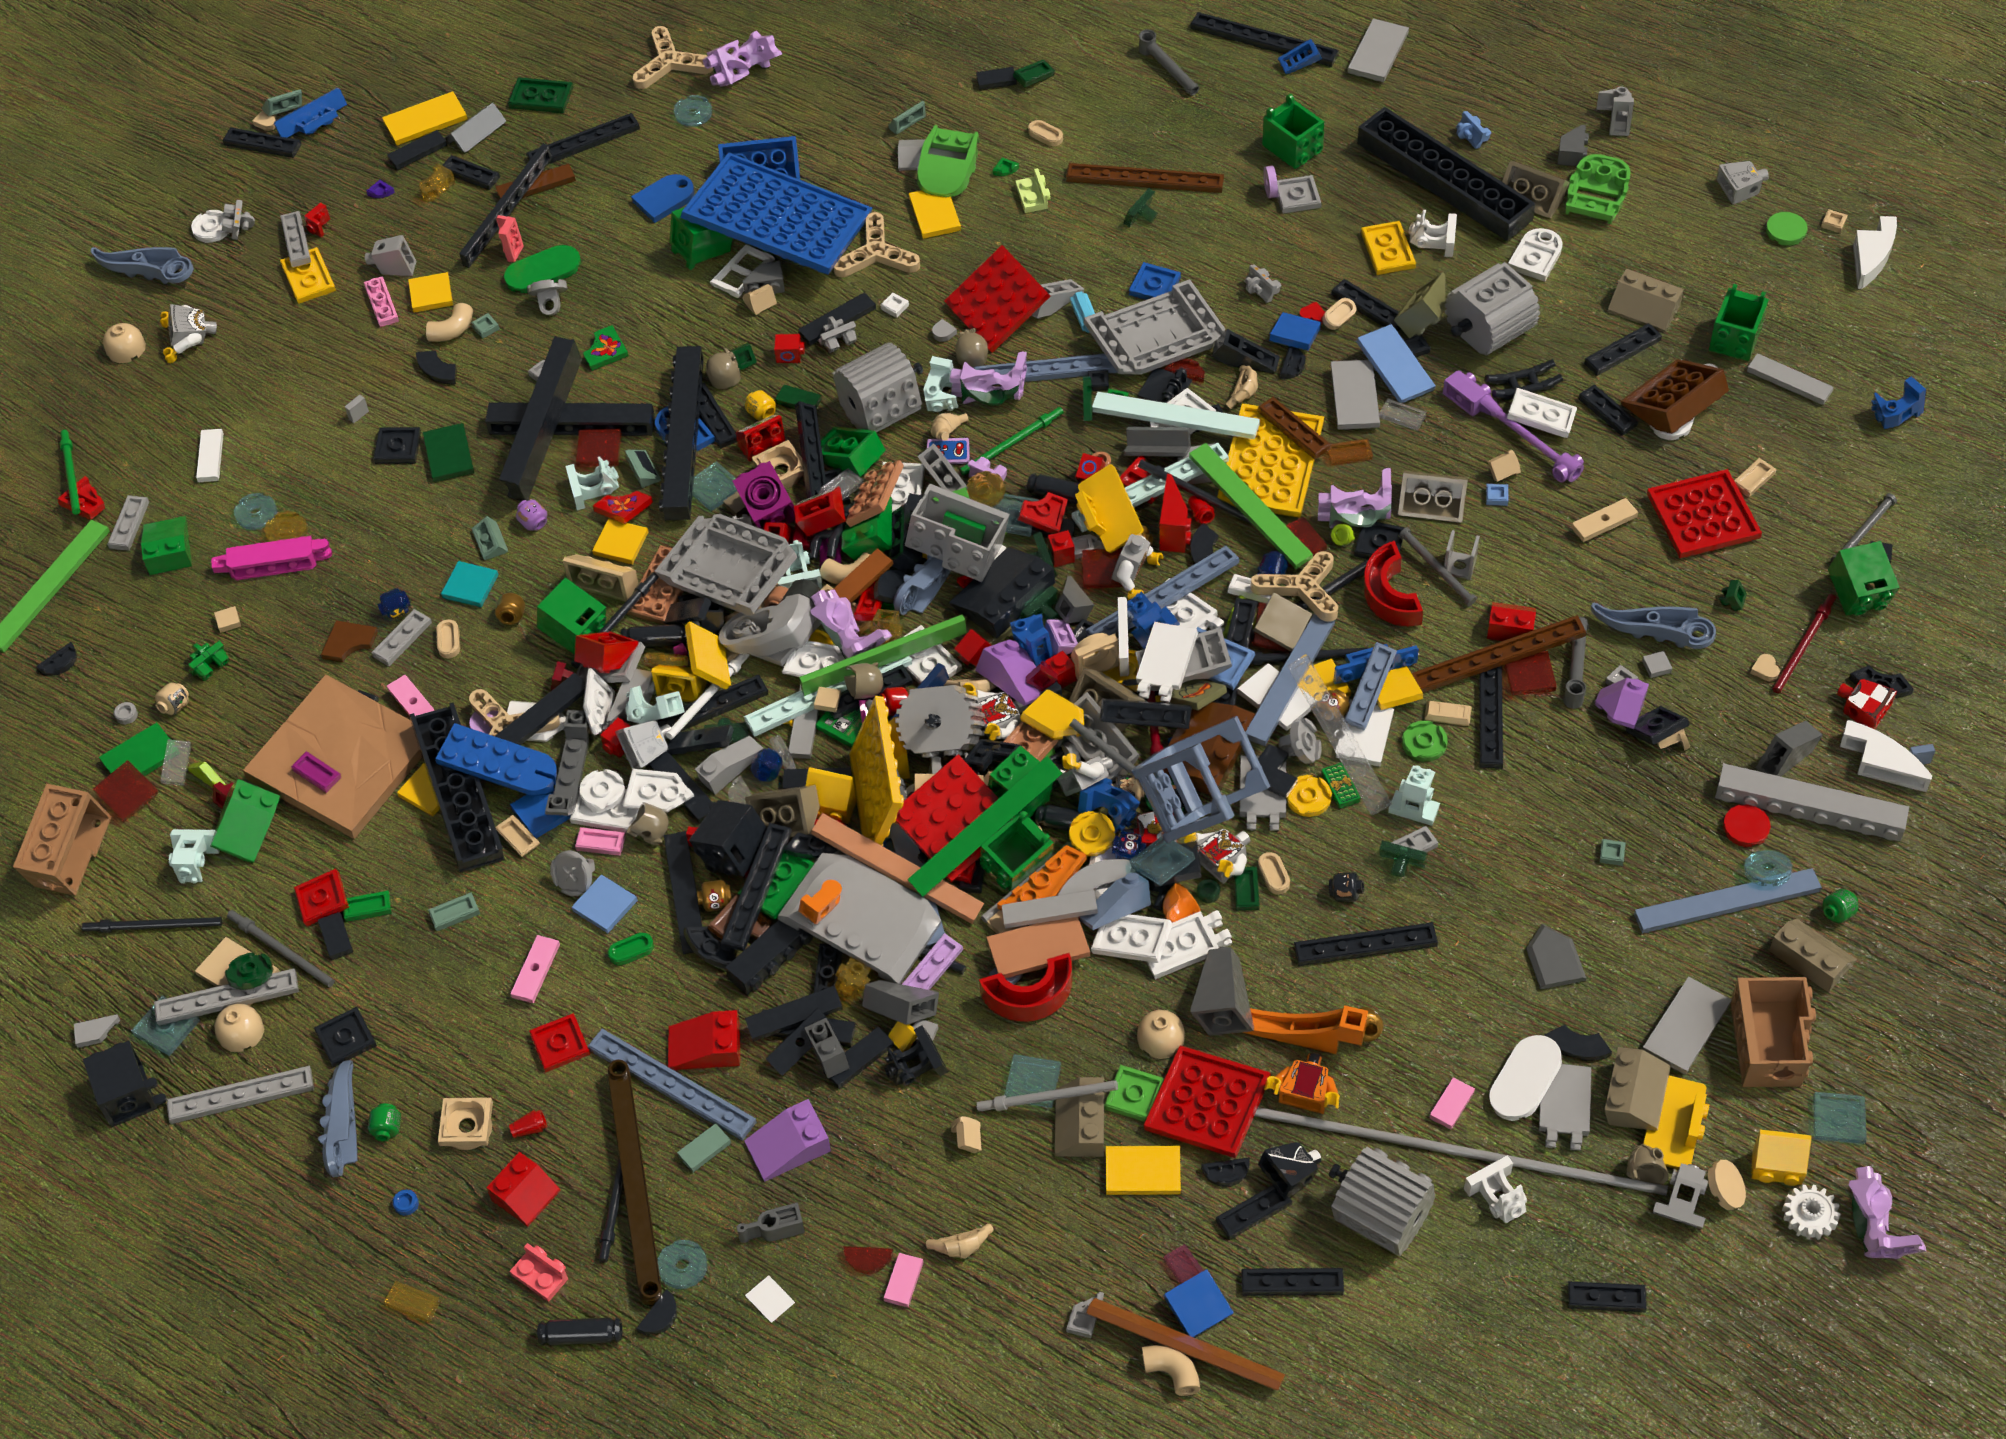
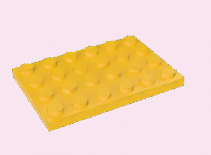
(1273, 464)
(876, 774)

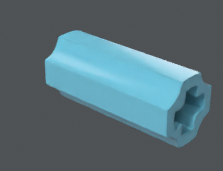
(1082, 308)

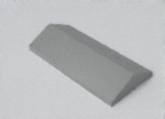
(910, 151)
(1105, 731)

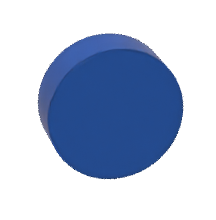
(405, 1202)

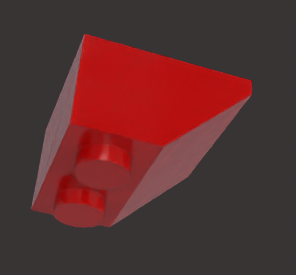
(1510, 621)
(603, 650)
(522, 1189)

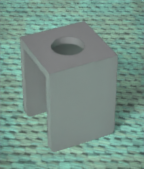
(1452, 557)

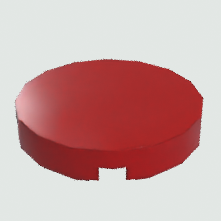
(1746, 825)

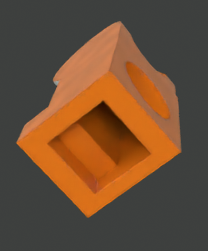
(822, 903)

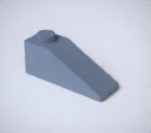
(1119, 900)

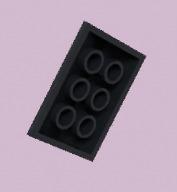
(1006, 590)

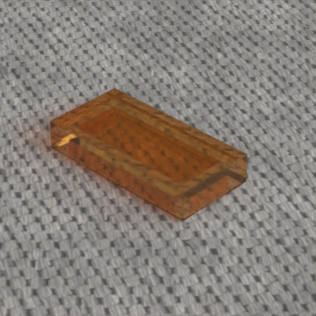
(1350, 452)

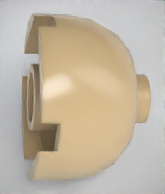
(123, 342)
(238, 1027)
(1160, 1034)

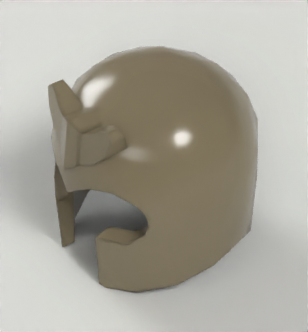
(971, 348)
(723, 370)
(867, 681)
(650, 824)

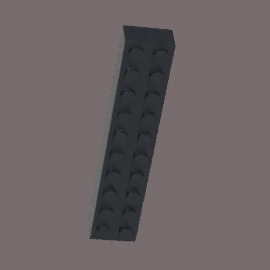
(1446, 173)

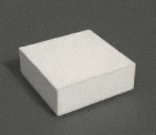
(894, 305)

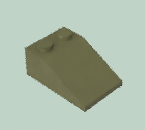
(1423, 307)

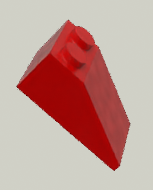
(1174, 520)
(705, 1041)

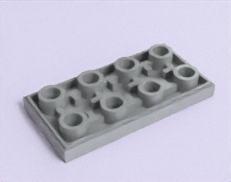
(1378, 50)
(1355, 394)
(1687, 1025)

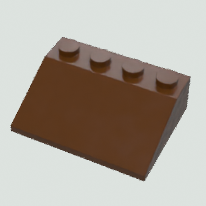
(1677, 394)
(1219, 751)

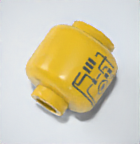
(760, 405)

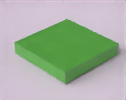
(1134, 1094)

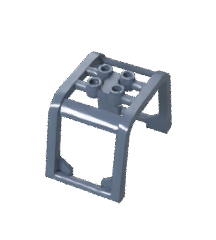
(1163, 797)

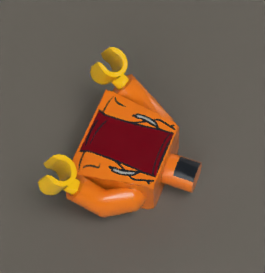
(1305, 1085)

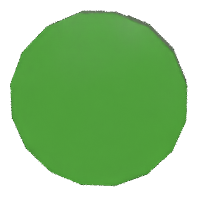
(1786, 228)
(1424, 741)

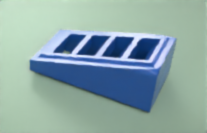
(1303, 48)

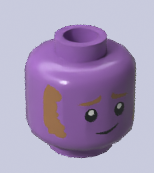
(531, 515)

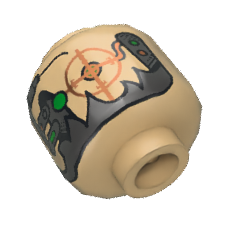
(171, 698)
(1130, 784)

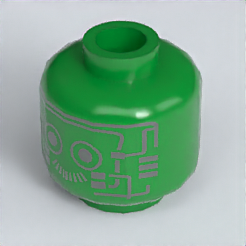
(1840, 905)
(384, 1122)

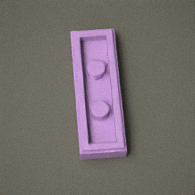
(934, 963)

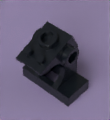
(896, 1061)

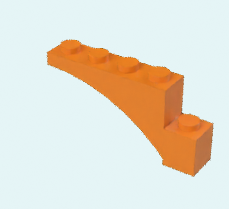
(1313, 1030)

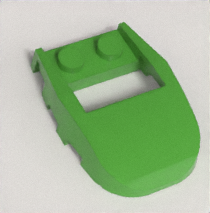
(944, 174)
(1601, 176)

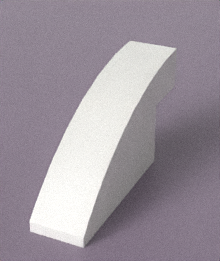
(1873, 250)
(1885, 758)

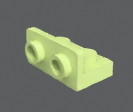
(1033, 192)

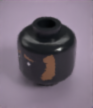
(1346, 887)

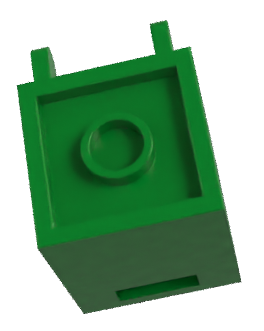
(1293, 132)
(695, 241)
(1738, 324)
(1861, 566)
(562, 610)
(1013, 770)
(1016, 851)

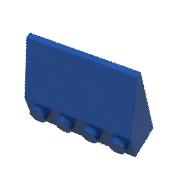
(774, 153)

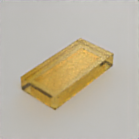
(412, 1301)

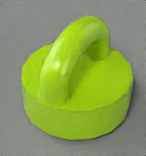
(1342, 534)

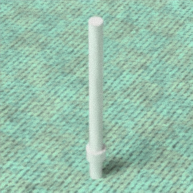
(734, 666)

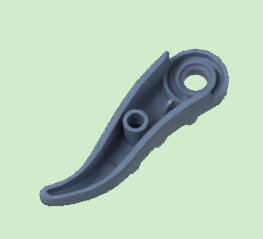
(149, 262)
(920, 587)
(1661, 623)
(339, 1122)

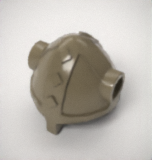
(1647, 1165)

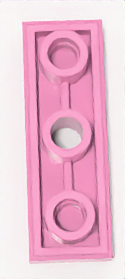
(381, 301)
(409, 696)
(539, 959)

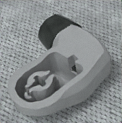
(773, 627)

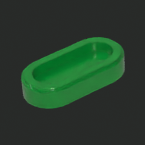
(630, 949)

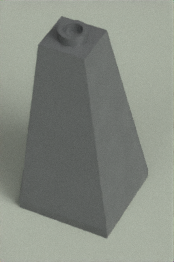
(1221, 995)

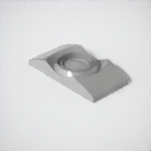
(1207, 658)

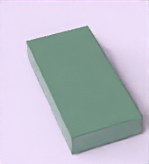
(454, 911)
(704, 1147)

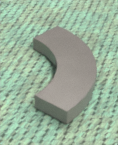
(1097, 875)

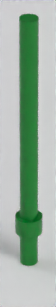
(1043, 421)
(66, 447)

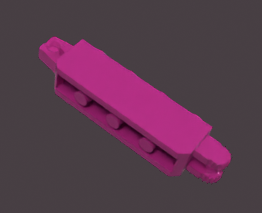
(272, 557)

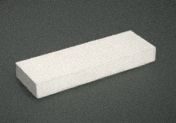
(210, 455)

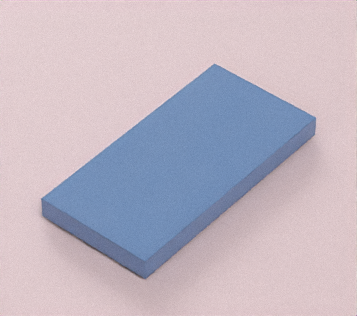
(1395, 364)

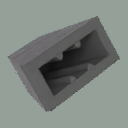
(1789, 749)
(900, 1001)

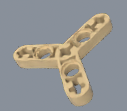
(667, 60)
(876, 251)
(1302, 585)
(502, 718)

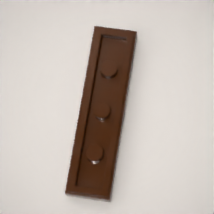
(545, 181)
(1294, 428)

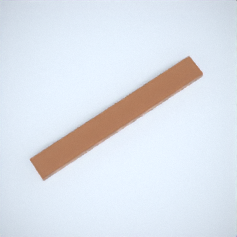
(893, 866)

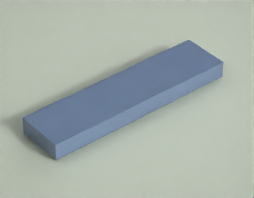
(1370, 686)

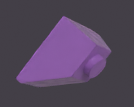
(1623, 701)

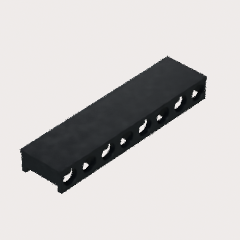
(541, 418)
(457, 795)

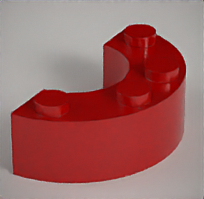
(1384, 600)
(1033, 1001)

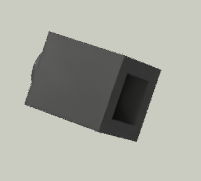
(1572, 146)
(765, 274)
(1072, 602)
(827, 1048)

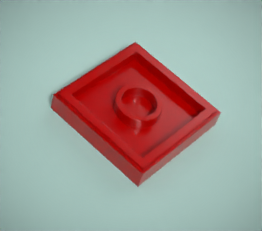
(321, 897)
(559, 1042)

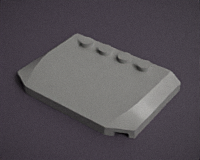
(1156, 330)
(727, 562)
(874, 919)

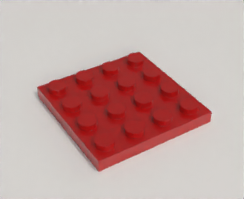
(997, 298)
(1704, 513)
(944, 809)
(1207, 1101)

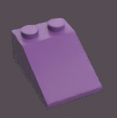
(1007, 668)
(788, 1141)

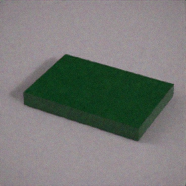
(540, 95)
(448, 452)

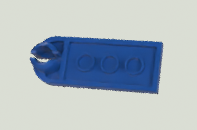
(498, 761)

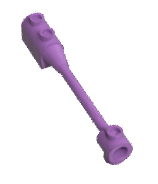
(1475, 398)

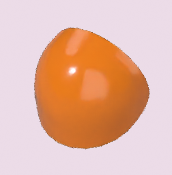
(1179, 903)

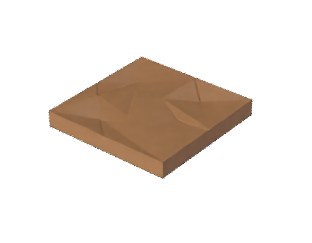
(353, 736)

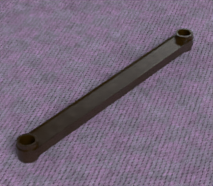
(634, 1183)

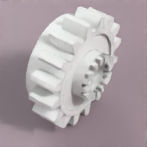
(1807, 1224)

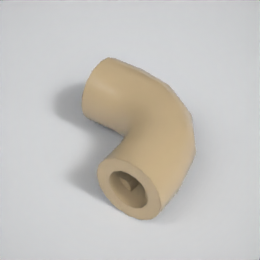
(452, 327)
(836, 572)
(1175, 1364)

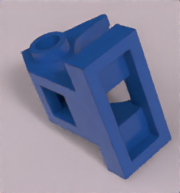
(1910, 404)
(1145, 615)
(1029, 635)
(1108, 796)

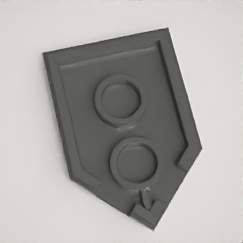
(1554, 959)

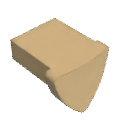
(760, 299)
(1504, 465)
(1679, 736)
(967, 1133)

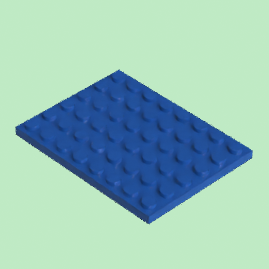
(777, 213)

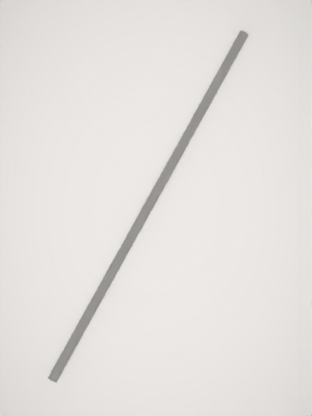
(1461, 1151)

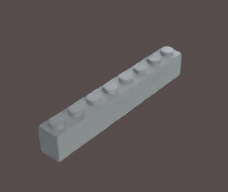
(1812, 802)

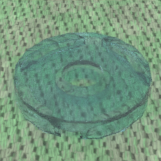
(696, 118)
(255, 520)
(1757, 861)
(687, 1276)

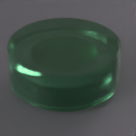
(1208, 891)

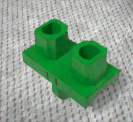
(206, 655)

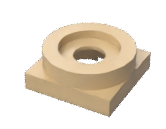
(783, 455)
(1104, 660)
(456, 1110)

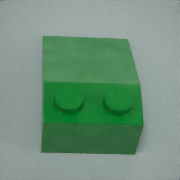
(851, 449)
(869, 534)
(166, 545)
(244, 820)

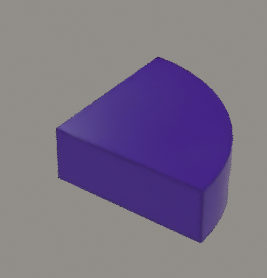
(380, 190)

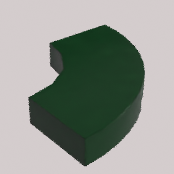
(1087, 398)

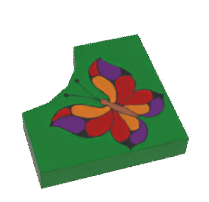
(606, 349)

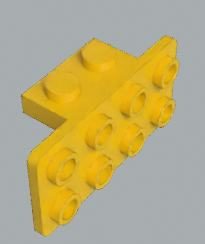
(1108, 508)
(1680, 1122)

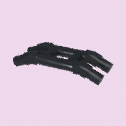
(1531, 373)
(832, 536)

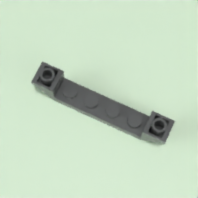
(571, 766)

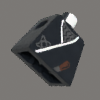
(1289, 1167)

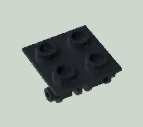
(1164, 385)

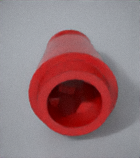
(1201, 510)
(529, 1124)

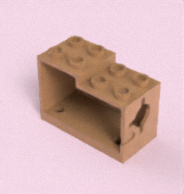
(61, 839)
(1773, 1030)

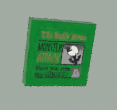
(842, 729)

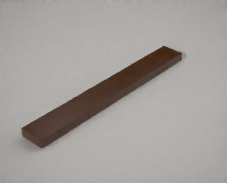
(1145, 177)
(1499, 654)

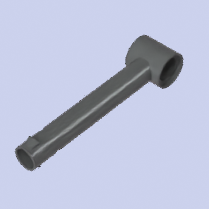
(1148, 46)
(1575, 687)

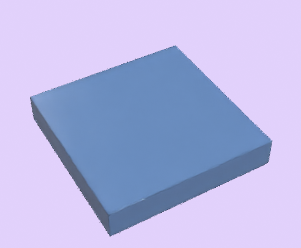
(604, 903)

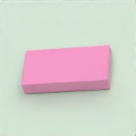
(600, 841)
(1452, 1103)
(903, 1280)

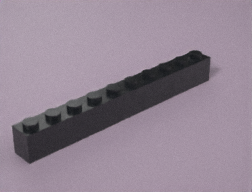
(683, 433)

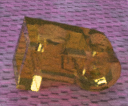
(436, 183)

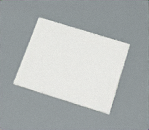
(770, 1299)

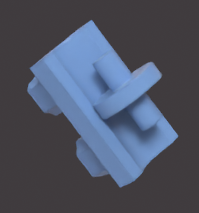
(1470, 128)

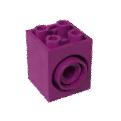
(765, 496)

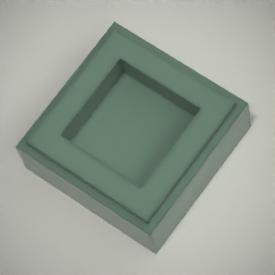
(485, 325)
(1612, 852)

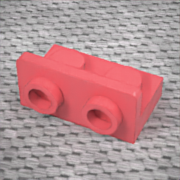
(510, 237)
(540, 1272)

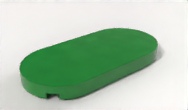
(550, 264)

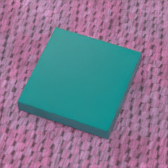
(469, 584)

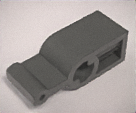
(785, 1222)

